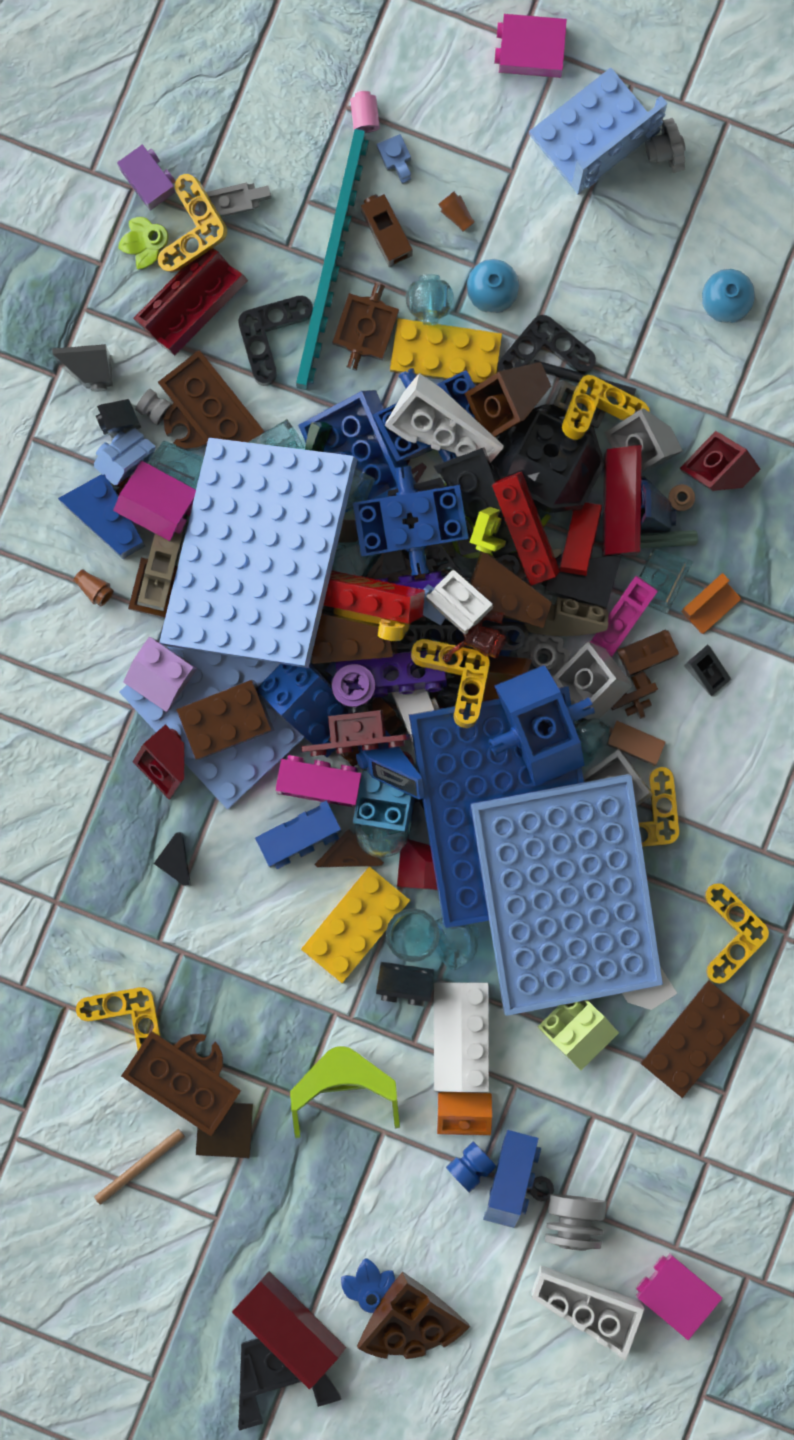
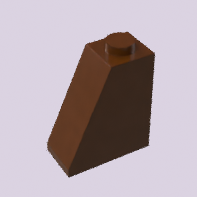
(499, 670)

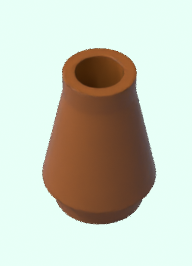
(456, 210)
(94, 588)

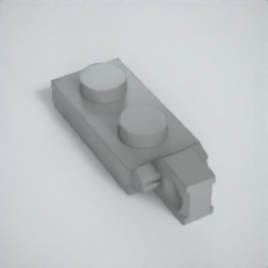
(236, 199)

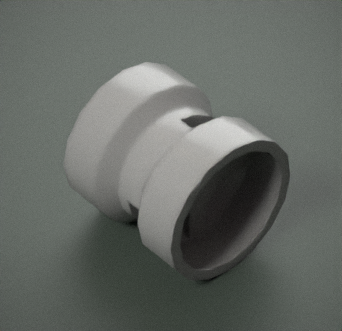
(153, 406)

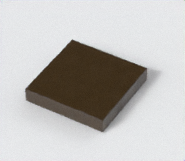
(231, 1136)

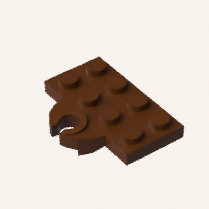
(204, 406)
(183, 1079)

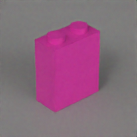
(531, 45)
(156, 501)
(677, 1295)

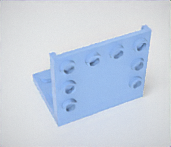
(596, 130)

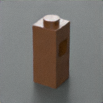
(386, 229)

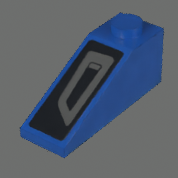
(391, 768)

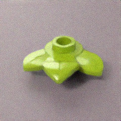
(140, 244)

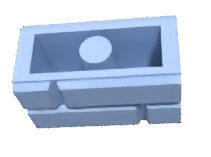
(123, 455)

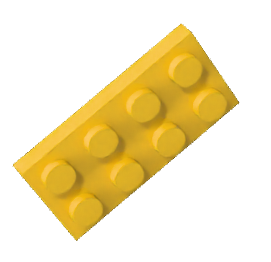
(444, 350)
(355, 924)

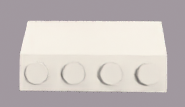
(461, 1037)

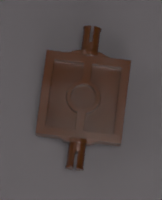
(365, 326)

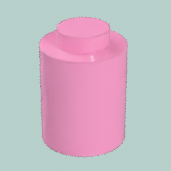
(365, 112)

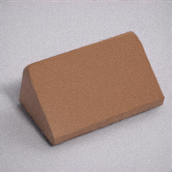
(636, 743)

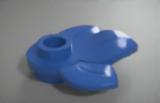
(367, 1282)

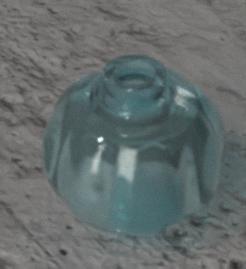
(429, 299)

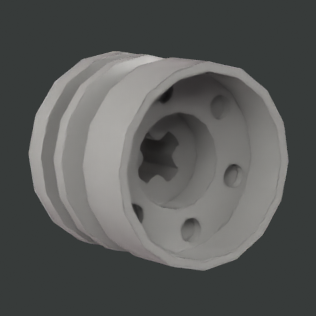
(575, 1221)

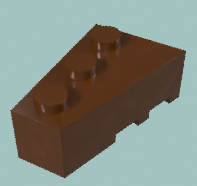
(509, 592)
(348, 640)

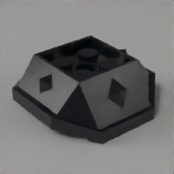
(556, 481)

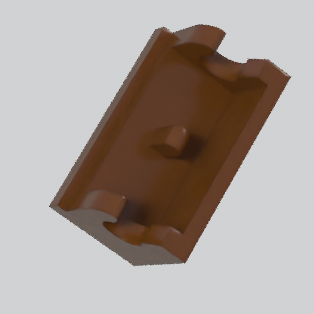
(647, 652)

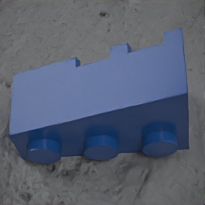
(94, 507)
(299, 835)
(512, 1179)

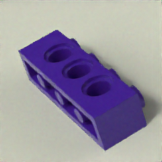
(405, 682)

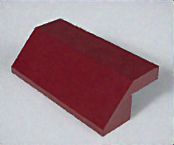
(190, 300)
(622, 501)
(289, 1330)

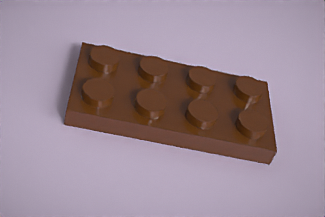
(695, 1039)

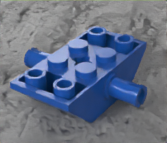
(406, 450)
(383, 526)
(534, 699)

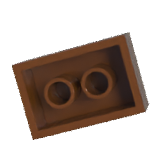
(225, 719)

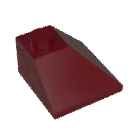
(721, 464)
(163, 760)
(416, 867)

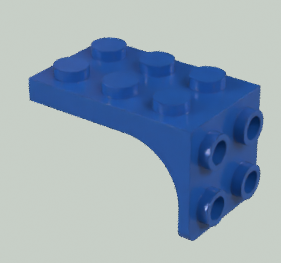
(302, 701)

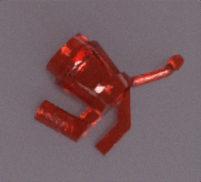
(483, 639)

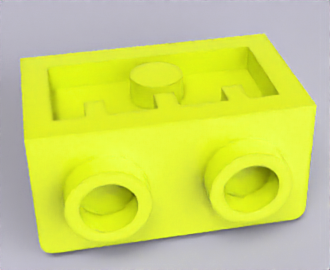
(485, 526)

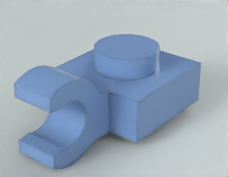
(395, 155)

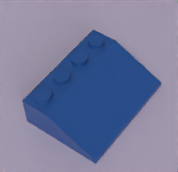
(359, 436)

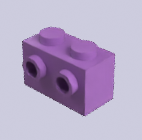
(146, 176)

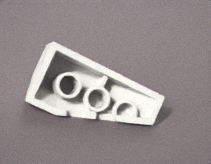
(434, 418)

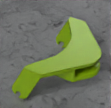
(342, 1071)

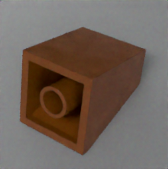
(508, 397)

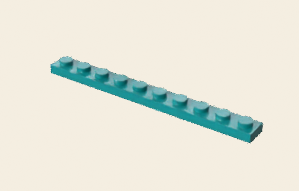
(334, 249)

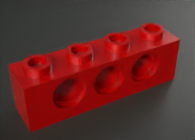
(526, 528)

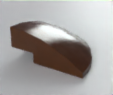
(410, 1322)

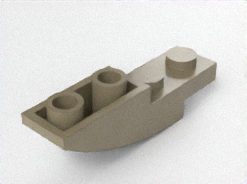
(159, 571)
(571, 619)

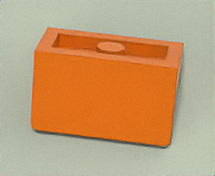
(711, 604)
(464, 1113)

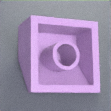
(159, 674)

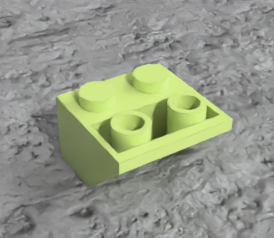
(578, 1031)

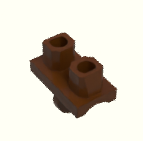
(643, 688)

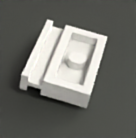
(459, 601)

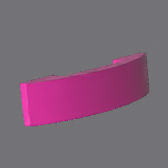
(625, 615)

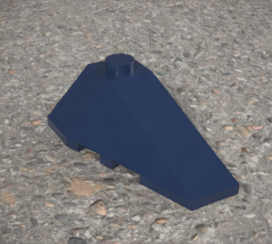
(655, 509)

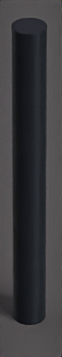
(577, 376)

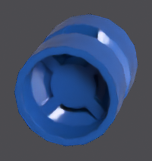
(471, 1166)

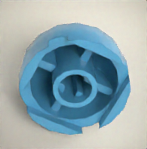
(493, 286)
(728, 295)

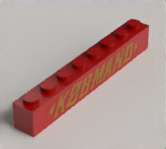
(374, 597)

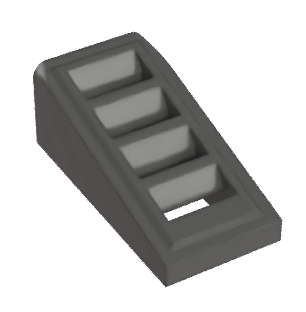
(564, 386)

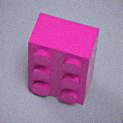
(318, 781)

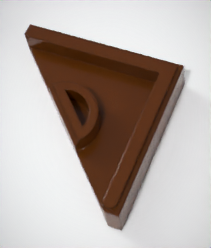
(347, 853)

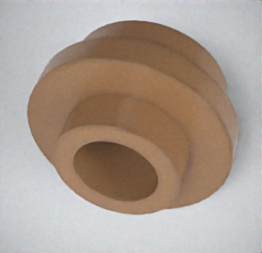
(675, 503)

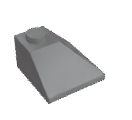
(646, 430)

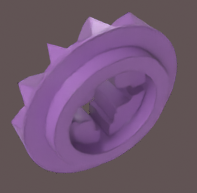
(349, 675)

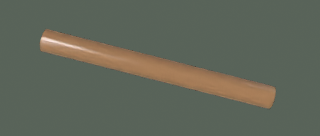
(139, 1166)

